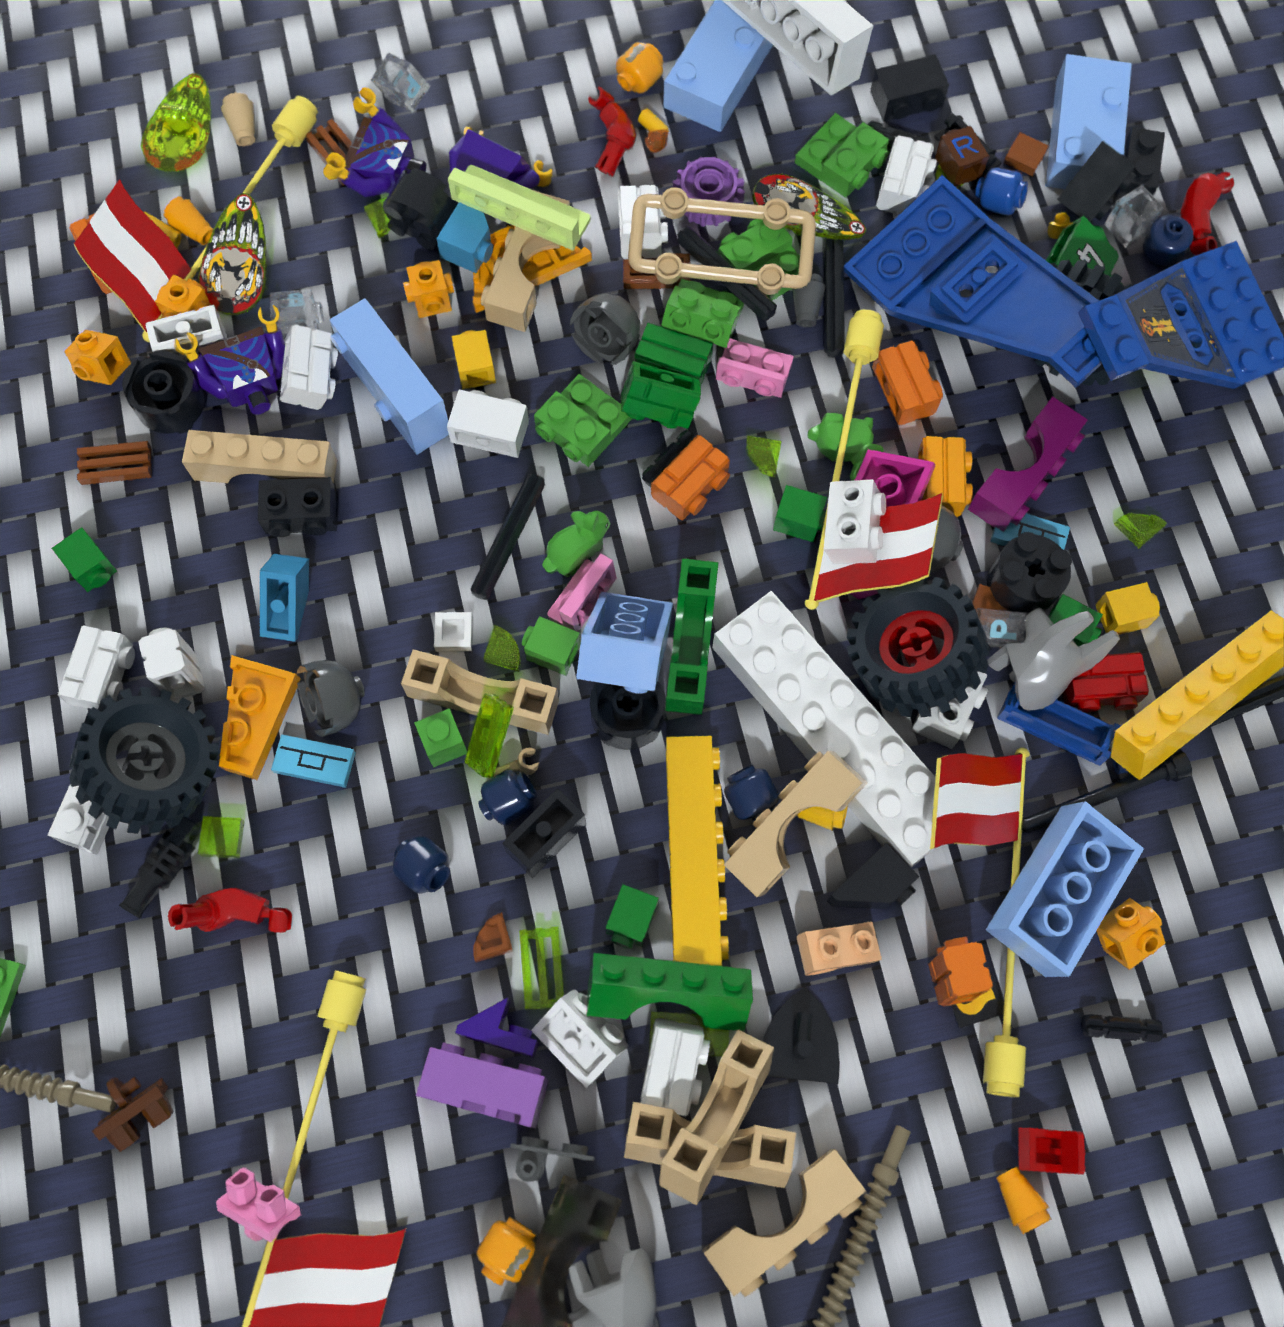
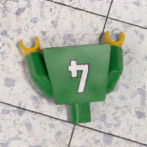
(1080, 242)

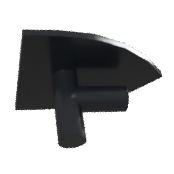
(803, 1041)

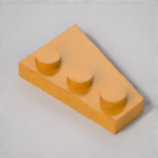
(255, 713)

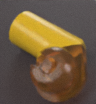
(657, 129)

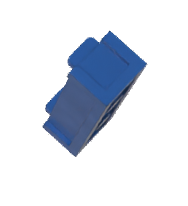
(1062, 727)

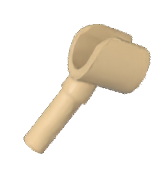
(519, 765)

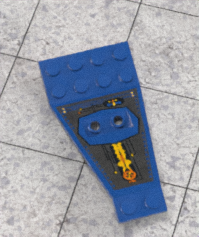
(1216, 311)

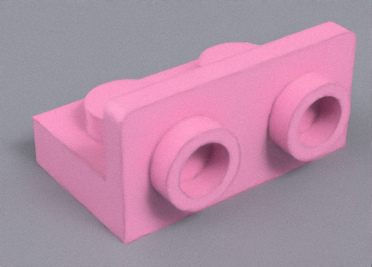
(754, 368)
(582, 592)

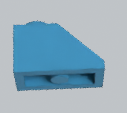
(465, 238)
(283, 596)

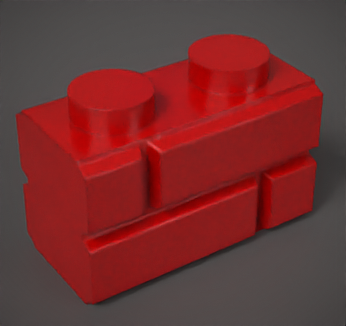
(1112, 681)

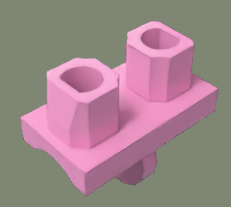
(256, 1207)

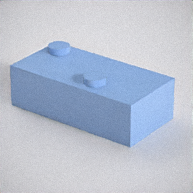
(715, 68)
(1086, 110)
(390, 376)
(625, 642)
(1065, 890)

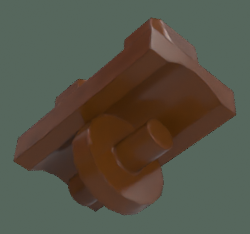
(151, 1102)

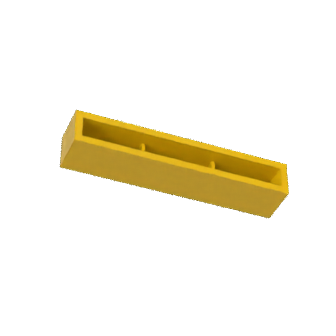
(1200, 697)
(693, 851)

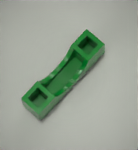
(692, 637)
(626, 983)

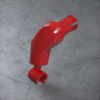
(619, 133)
(1197, 206)
(225, 906)

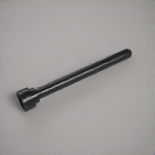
(1174, 768)

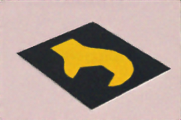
(983, 1008)

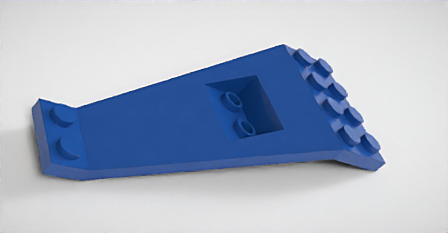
(944, 248)

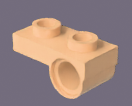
(838, 948)

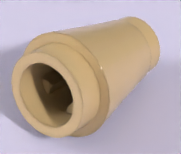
(240, 117)

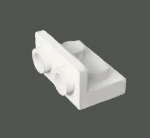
(580, 1041)

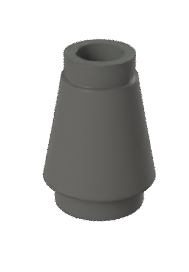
(808, 301)

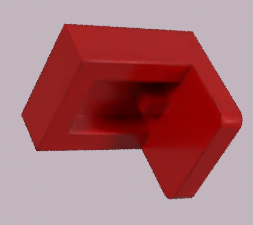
(1051, 1151)

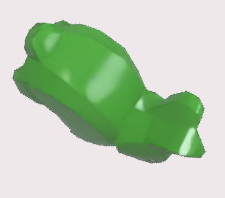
(860, 439)
(576, 543)

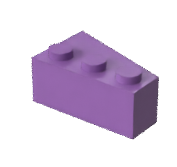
(483, 1085)

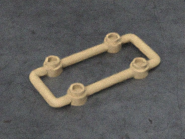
(774, 214)

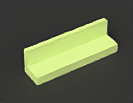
(518, 206)

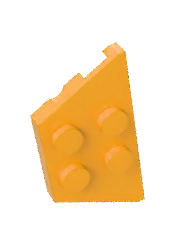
(538, 269)

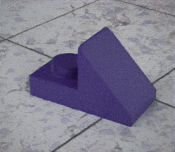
(488, 1026)

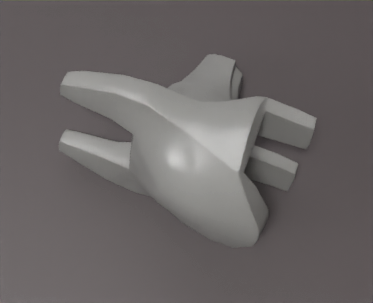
(1050, 657)
(619, 1298)

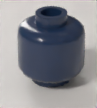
(1168, 240)
(750, 792)
(507, 797)
(421, 865)

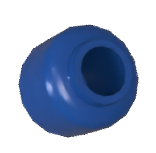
(1002, 191)

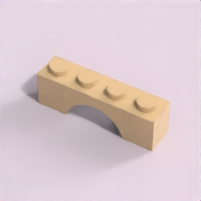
(511, 295)
(225, 455)
(450, 686)
(762, 858)
(705, 1140)
(753, 1156)
(826, 1190)

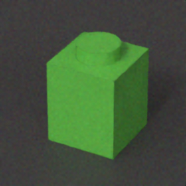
(551, 645)
(441, 737)

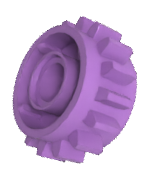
(714, 176)

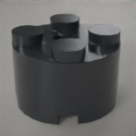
(418, 207)
(164, 392)
(1029, 573)
(623, 728)

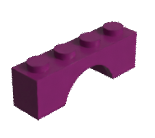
(1006, 492)

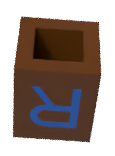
(961, 156)

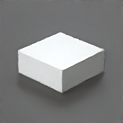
(453, 631)

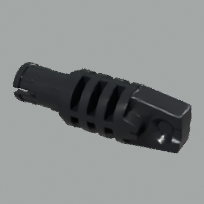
(161, 866)

